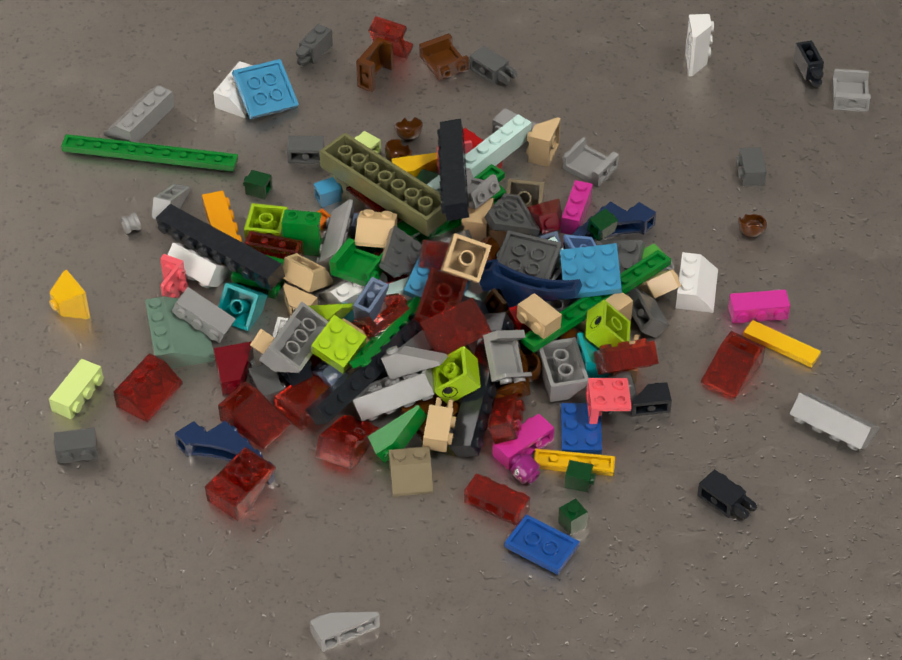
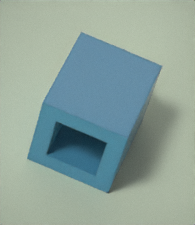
(327, 192)

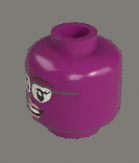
(525, 469)

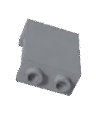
(850, 90)
(589, 163)
(480, 190)
(504, 356)

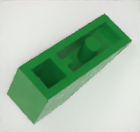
(397, 432)

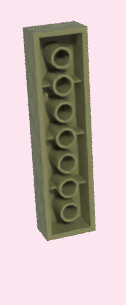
(383, 183)

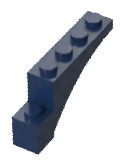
(635, 220)
(519, 286)
(219, 442)

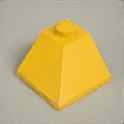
(69, 297)

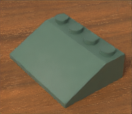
(175, 338)

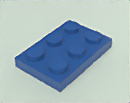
(576, 431)
(542, 544)

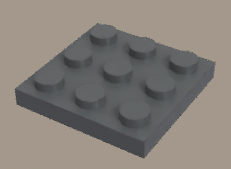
(529, 254)

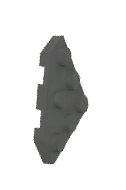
(512, 215)
(629, 252)
(399, 253)

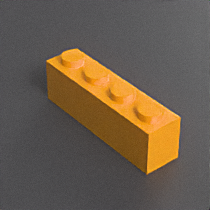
(218, 213)

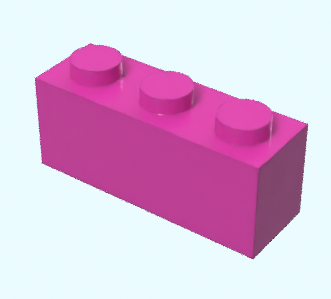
(576, 207)
(759, 306)
(534, 435)

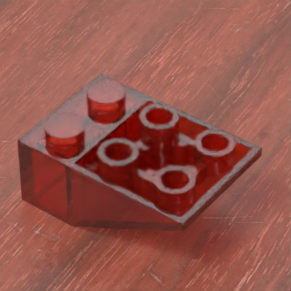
(734, 364)
(253, 415)
(345, 441)
(239, 483)

